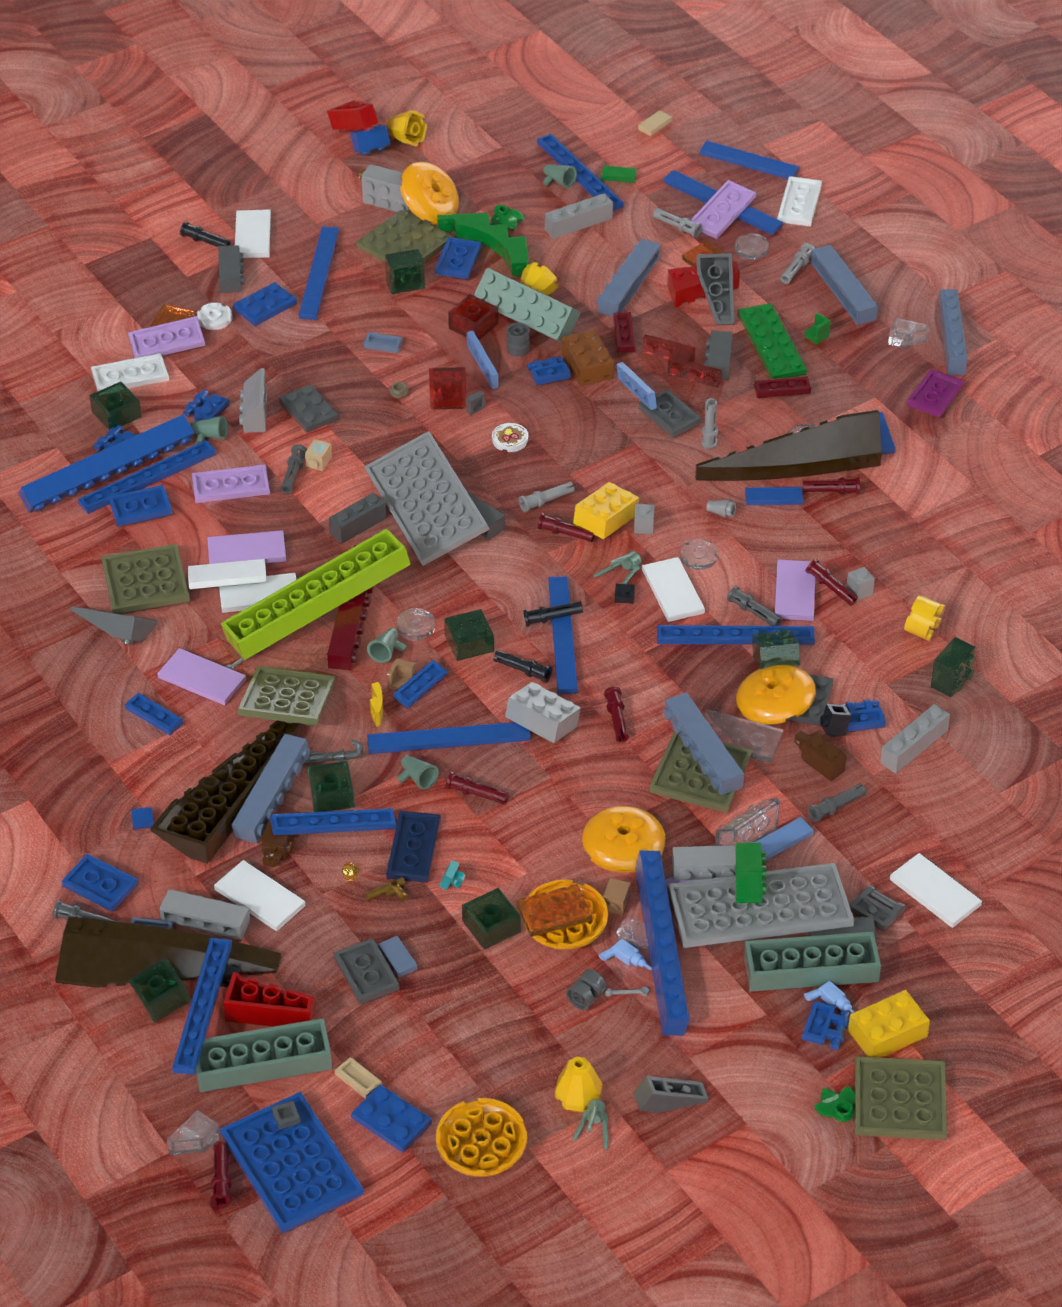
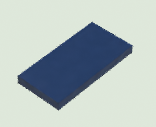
(413, 846)

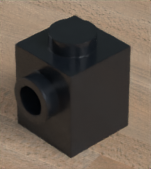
(835, 720)

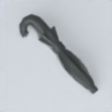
(318, 757)

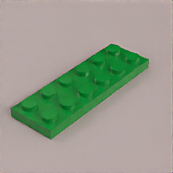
(772, 341)

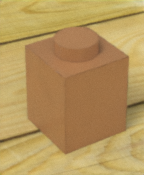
(617, 896)

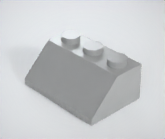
(254, 403)

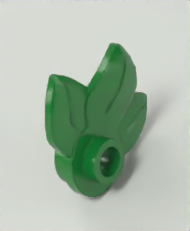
(504, 215)
(833, 1104)

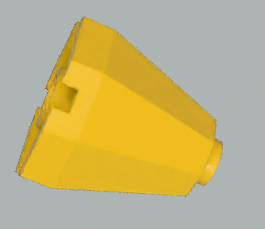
(407, 127)
(539, 278)
(578, 1085)

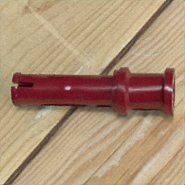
(841, 486)
(557, 526)
(825, 577)
(615, 707)
(467, 786)
(221, 1181)

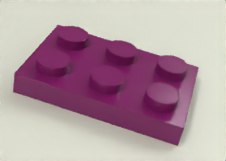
(935, 393)

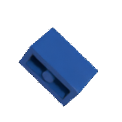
(371, 139)

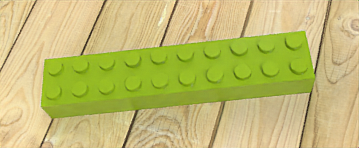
(315, 594)

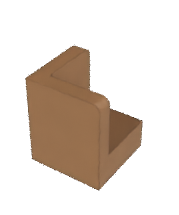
(400, 673)

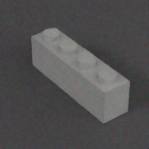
(578, 216)
(915, 738)
(703, 862)
(205, 914)

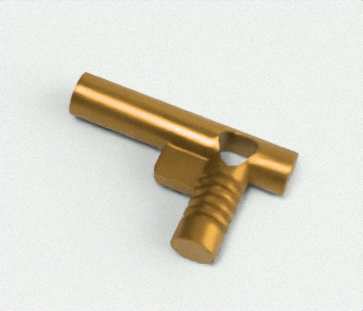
(389, 889)

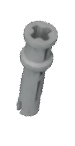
(683, 224)
(788, 274)
(710, 429)
(538, 498)

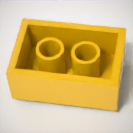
(605, 510)
(888, 1025)

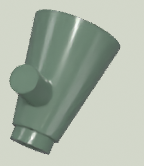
(561, 174)
(212, 427)
(382, 647)
(421, 772)

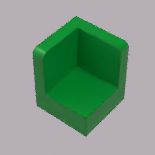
(820, 329)

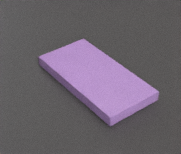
(723, 208)
(167, 338)
(230, 483)
(247, 547)
(794, 591)
(202, 676)

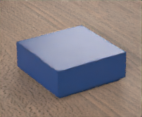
(142, 818)

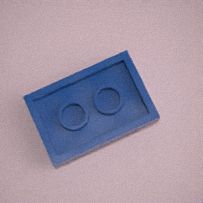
(458, 258)
(265, 304)
(140, 505)
(99, 882)
(391, 1118)

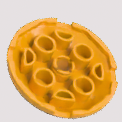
(429, 191)
(775, 694)
(610, 847)
(580, 934)
(479, 1120)

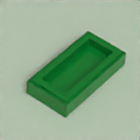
(618, 174)

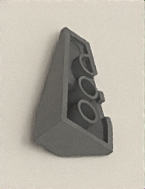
(717, 282)
(118, 625)

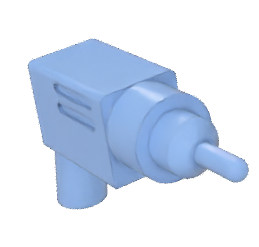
(625, 953)
(831, 995)

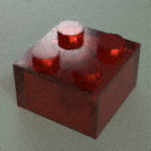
(473, 315)
(447, 388)

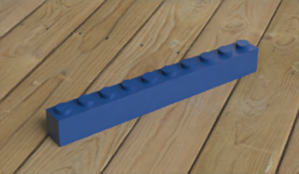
(106, 463)
(661, 943)

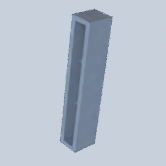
(629, 277)
(844, 284)
(952, 332)
(703, 744)
(271, 788)

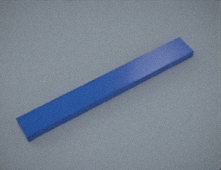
(584, 175)
(704, 193)
(319, 273)
(148, 476)
(725, 634)
(563, 638)
(447, 737)
(202, 1006)

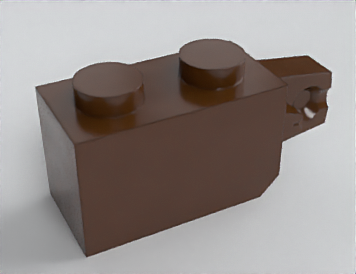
(821, 755)
(275, 847)

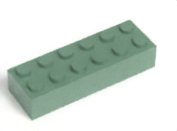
(527, 305)
(811, 961)
(264, 1055)

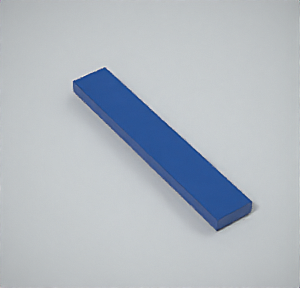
(749, 160)
(332, 821)

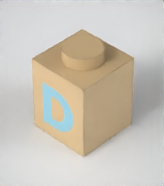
(318, 455)

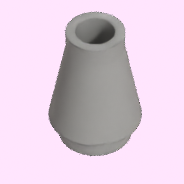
(722, 507)

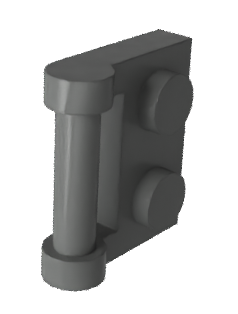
(867, 907)

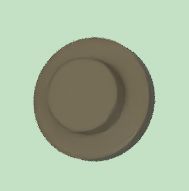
(398, 390)

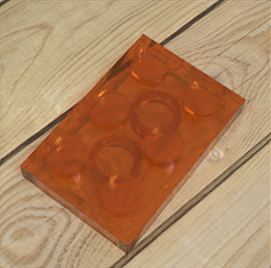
(554, 910)

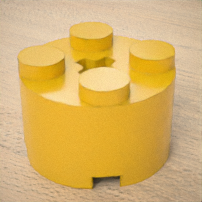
(924, 617)

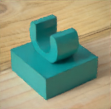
(452, 876)

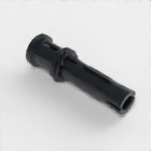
(199, 234)
(544, 614)
(531, 667)

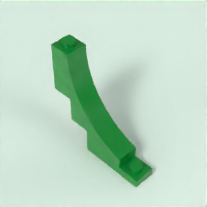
(478, 228)

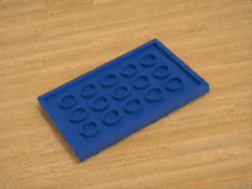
(292, 1168)

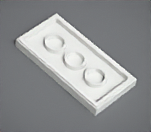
(799, 201)
(253, 233)
(131, 372)
(227, 574)
(673, 589)
(245, 595)
(935, 890)
(261, 894)

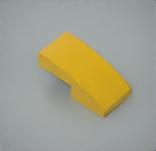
(376, 704)

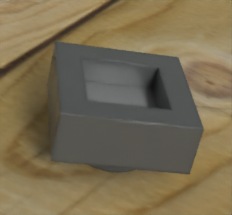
(475, 402)
(285, 1115)

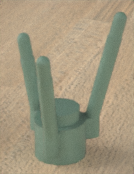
(629, 562)
(594, 1114)

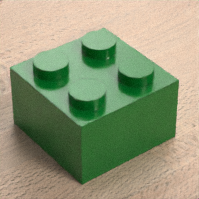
(750, 872)

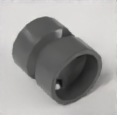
(518, 339)
(586, 989)

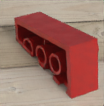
(353, 116)
(686, 286)
(264, 1004)

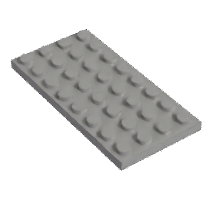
(426, 498)
(793, 904)

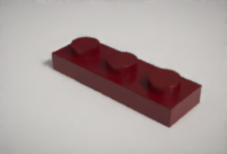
(624, 332)
(782, 387)

